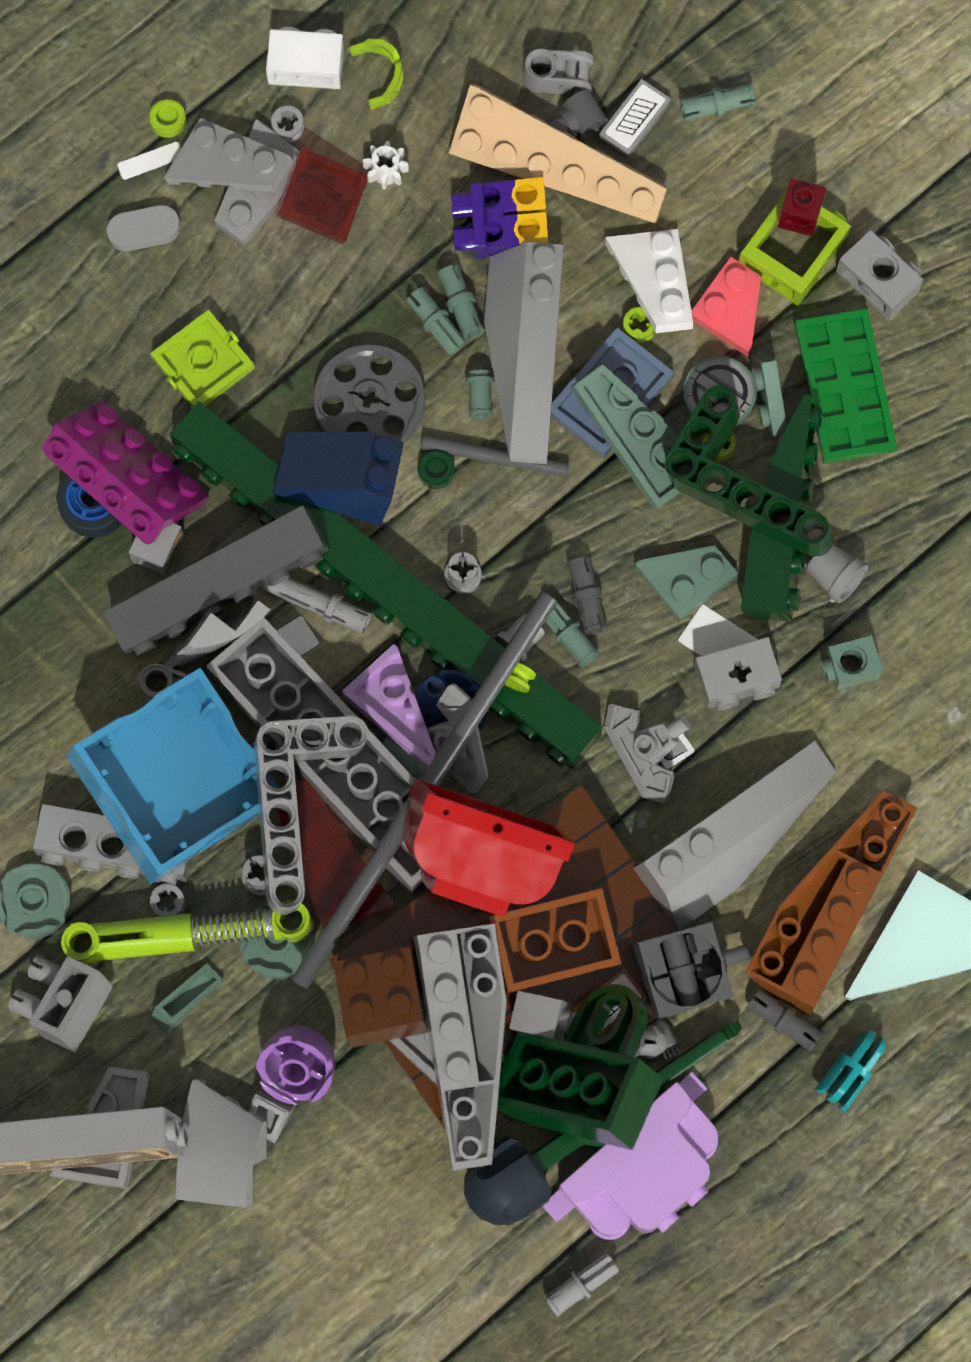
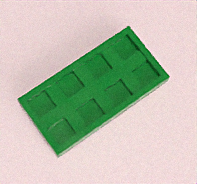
(847, 384)

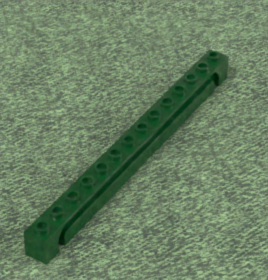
(386, 586)

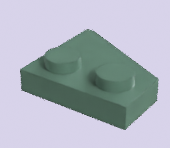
(687, 578)

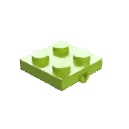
(202, 360)

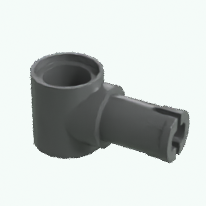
(580, 116)

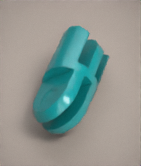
(852, 1070)

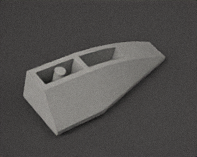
(466, 1032)

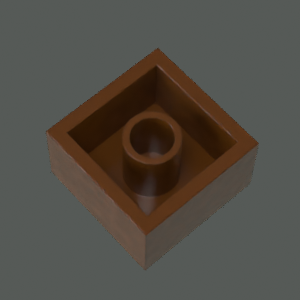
(380, 997)

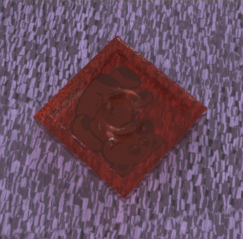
(322, 195)

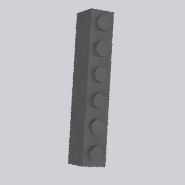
(217, 581)

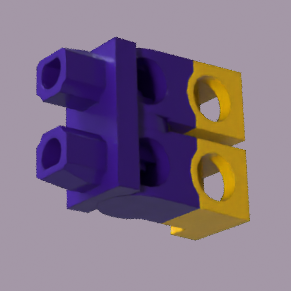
(502, 216)

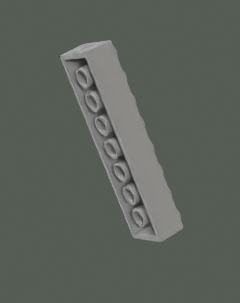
(276, 684)

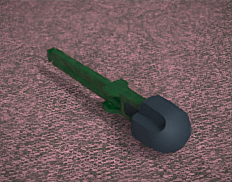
(516, 1180)

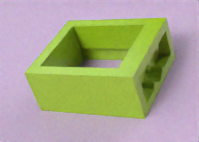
(780, 277)

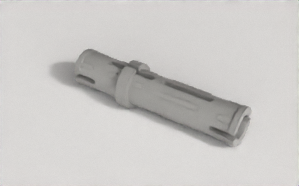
(324, 604)

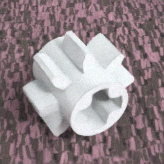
(387, 156)

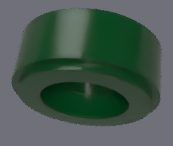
(436, 469)

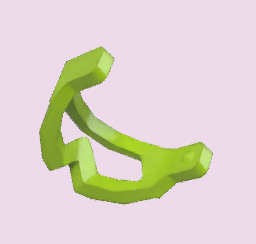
(390, 52)

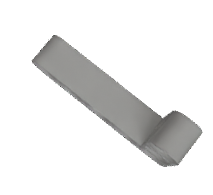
(286, 797)

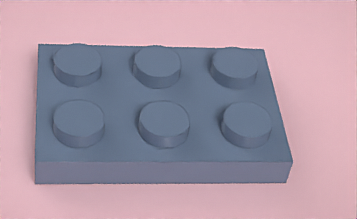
(629, 363)

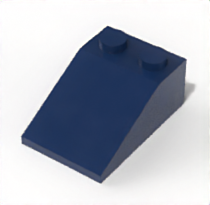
(340, 472)

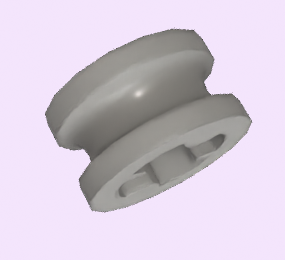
(292, 113)
(155, 900)

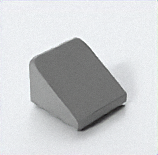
(273, 1111)

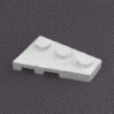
(657, 275)

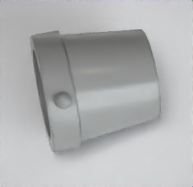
(837, 573)

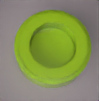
(167, 118)

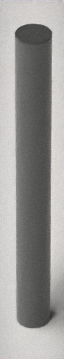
(490, 455)

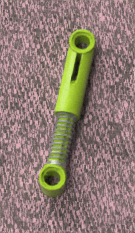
(179, 933)

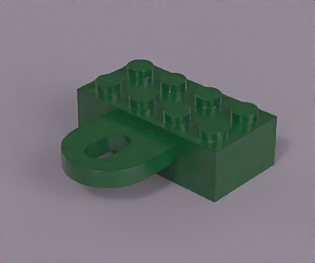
(586, 1081)

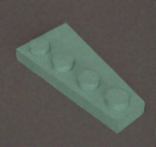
(632, 432)

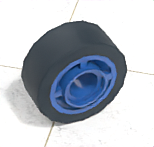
(80, 518)

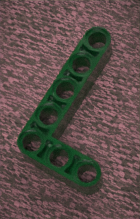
(737, 486)

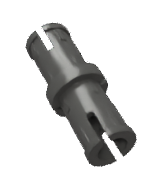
(587, 595)
(785, 1020)

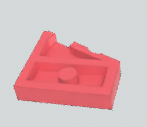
(731, 306)

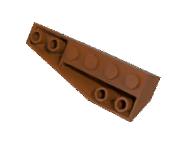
(827, 905)

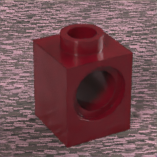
(801, 207)

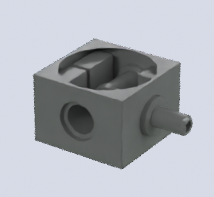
(685, 969)

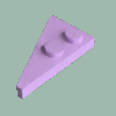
(390, 704)

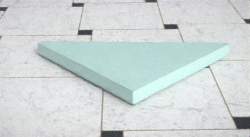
(921, 941)

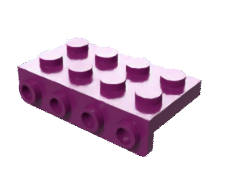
(123, 471)

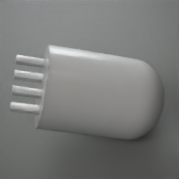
(672, 1043)

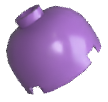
(296, 1065)

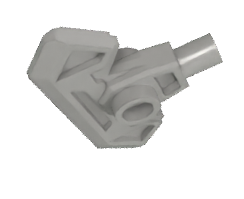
(644, 749)
(470, 765)

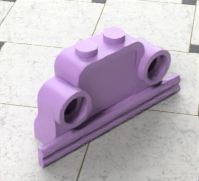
(652, 1179)

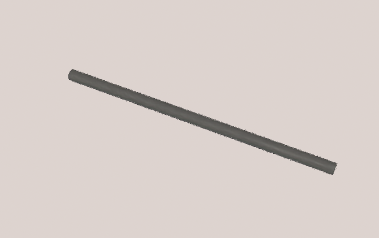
(434, 774)

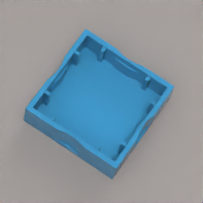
(171, 775)

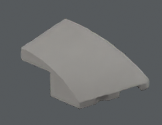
(214, 634)
(220, 1149)

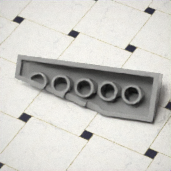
(522, 342)
(732, 841)

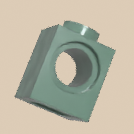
(864, 652)

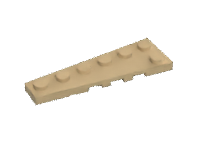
(525, 146)

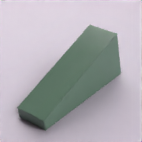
(185, 998)

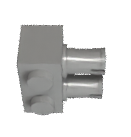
(69, 1003)

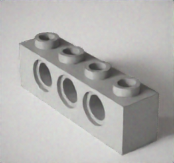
(59, 823)

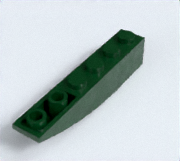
(771, 564)

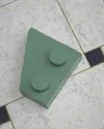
(767, 382)

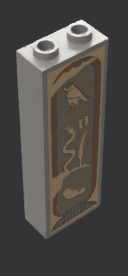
(91, 1140)

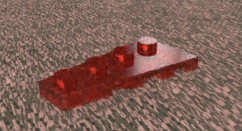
(330, 860)

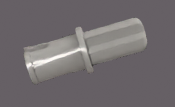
(581, 1284)

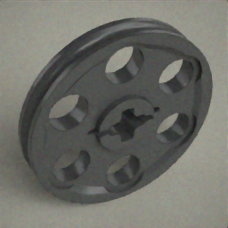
(368, 382)

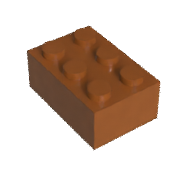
(555, 940)

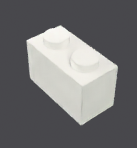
(305, 58)

